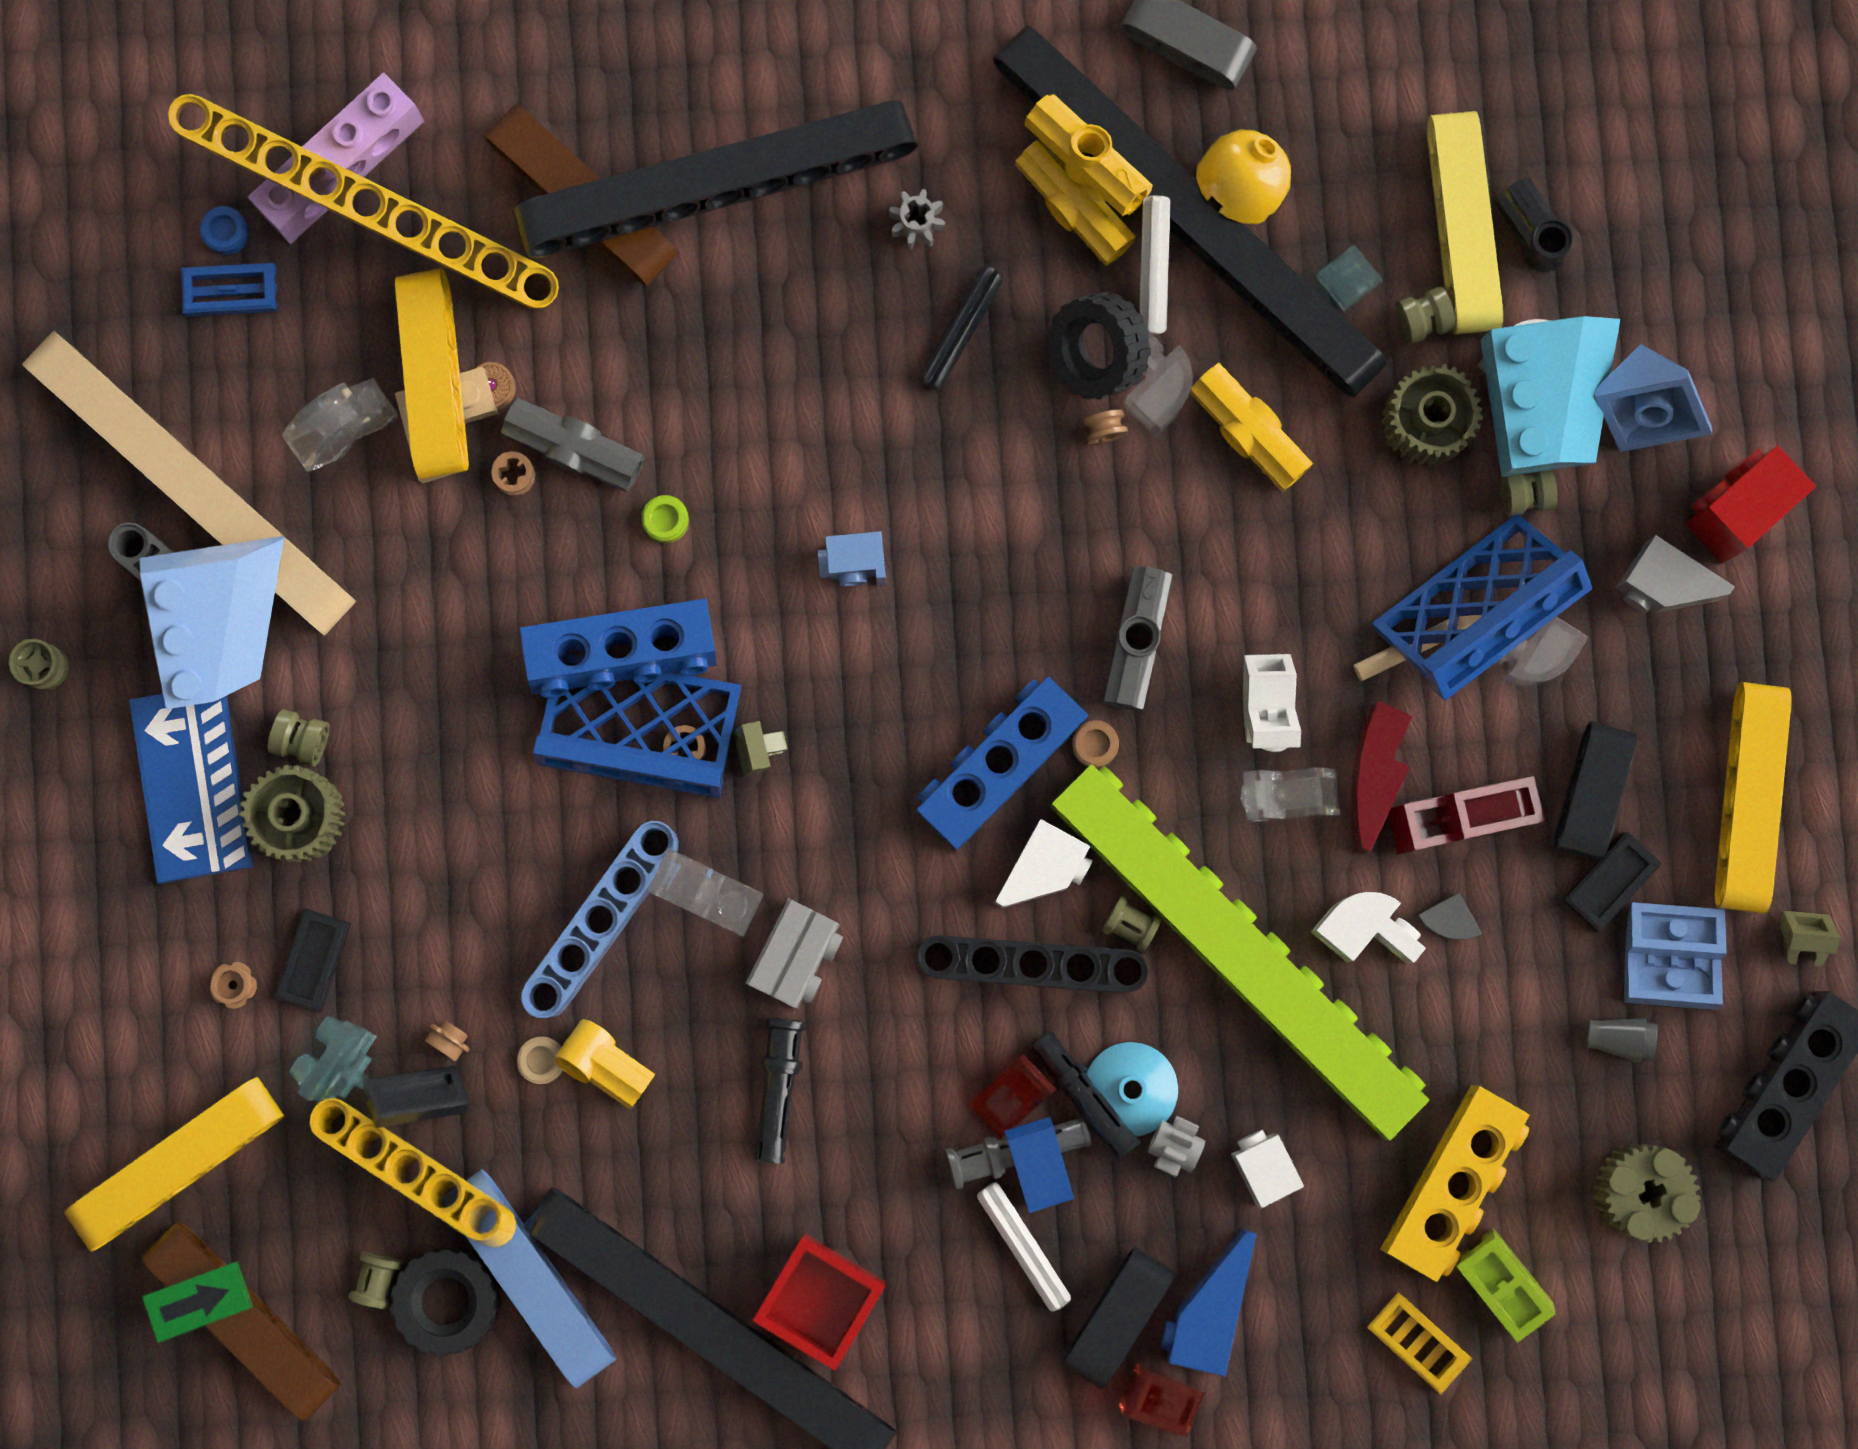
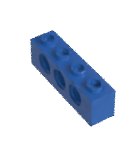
(595, 635)
(1060, 719)

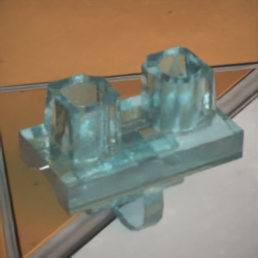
(339, 1065)

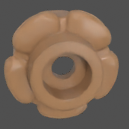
(220, 987)
(447, 1040)

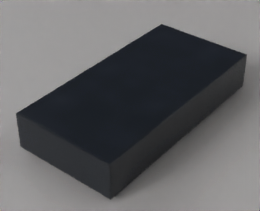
(1611, 882)
(312, 960)
(415, 1096)

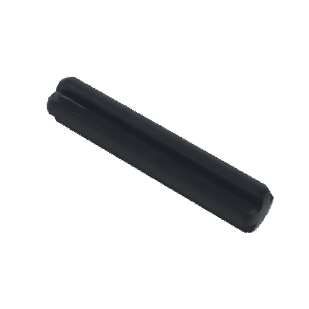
(961, 328)

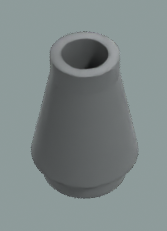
(1624, 1038)

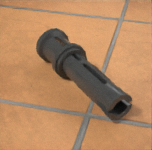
(995, 1156)

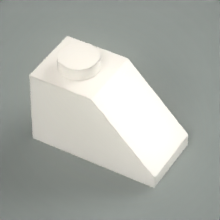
(1045, 866)

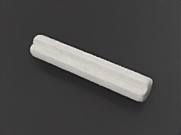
(1154, 263)
(1023, 1247)

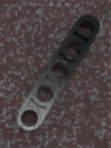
(1055, 958)

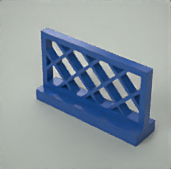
(1502, 622)
(636, 764)

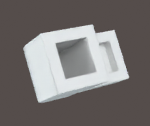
(1270, 702)
(1366, 915)

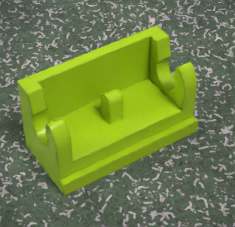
(1506, 1286)

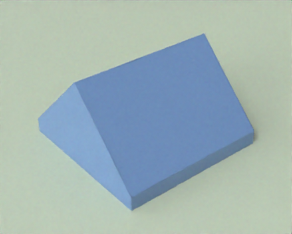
(1651, 402)

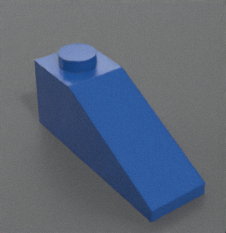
(1209, 1315)

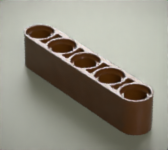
(553, 168)
(253, 1335)

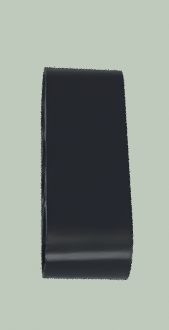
(1595, 791)
(1118, 1318)

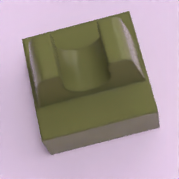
(756, 748)
(1808, 933)

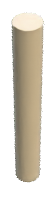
(1390, 657)

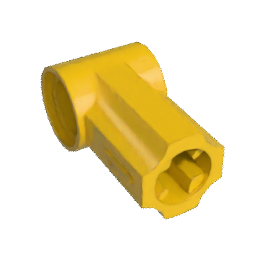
(593, 1057)

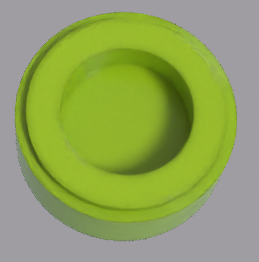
(665, 519)

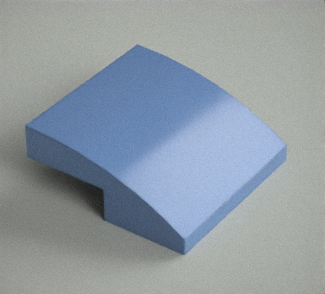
(1674, 956)

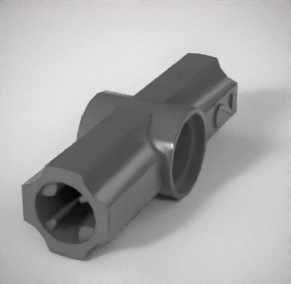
(572, 445)
(1145, 610)

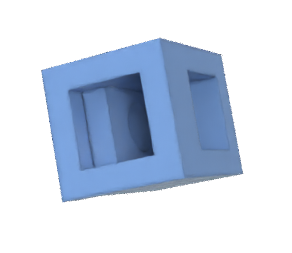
(853, 558)

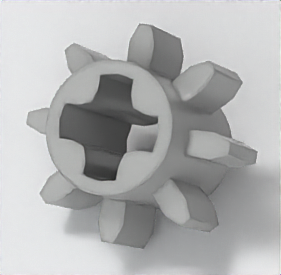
(921, 207)
(1176, 1146)

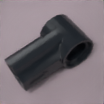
(1533, 221)

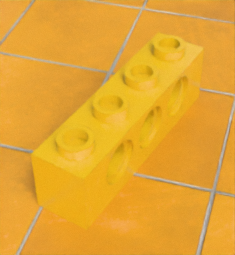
(1431, 1195)

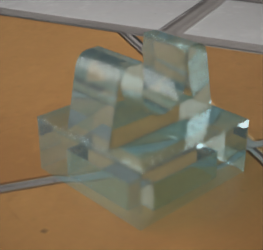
(1349, 278)

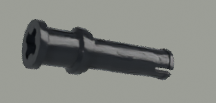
(780, 1066)

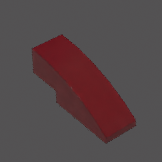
(1376, 773)
(1465, 815)

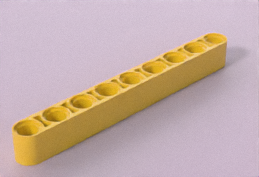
(350, 184)

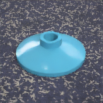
(1151, 1070)

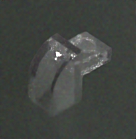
(1163, 390)
(335, 420)
(1543, 654)
(1290, 794)
(705, 892)

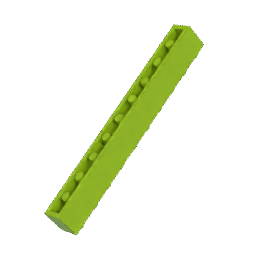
(1240, 953)

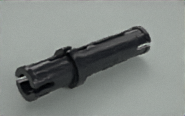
(1091, 1104)

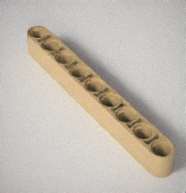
(182, 476)

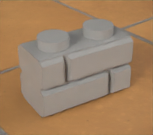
(794, 955)

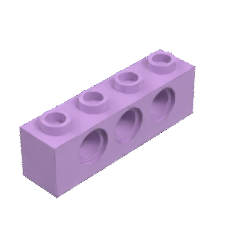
(352, 139)

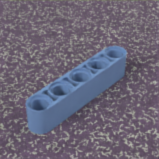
(579, 930)
(541, 1294)

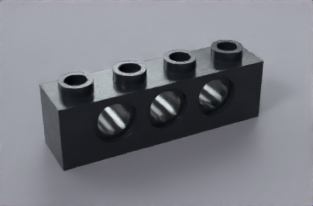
(1817, 1076)

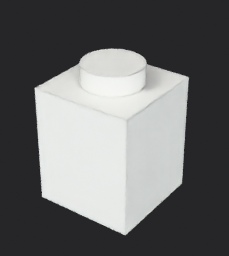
(1266, 1168)

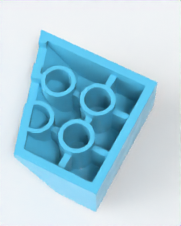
(1545, 391)

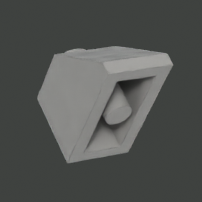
(1669, 580)

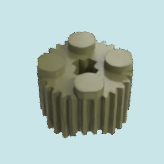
(1418, 437)
(280, 791)
(1673, 1196)

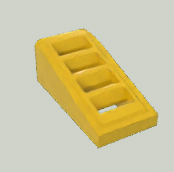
(1449, 1372)

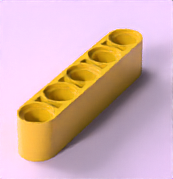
(431, 374)
(1752, 797)
(393, 1163)
(174, 1164)

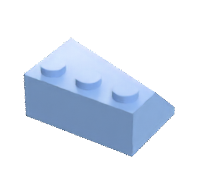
(210, 617)

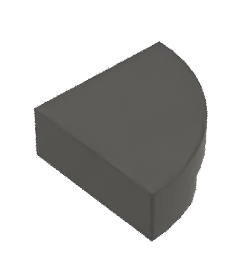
(1450, 919)

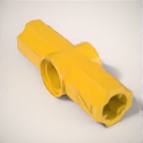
(1070, 137)
(1075, 204)
(1250, 427)

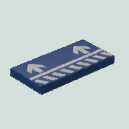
(190, 788)

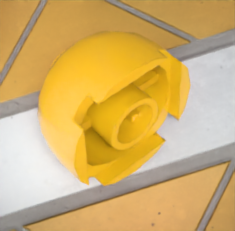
(1245, 175)

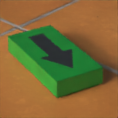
(197, 1301)

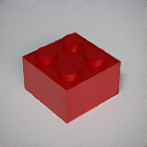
(1749, 505)
(819, 1302)

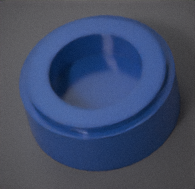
(224, 230)

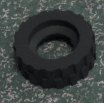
(1127, 337)
(409, 1308)

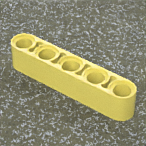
(1465, 221)

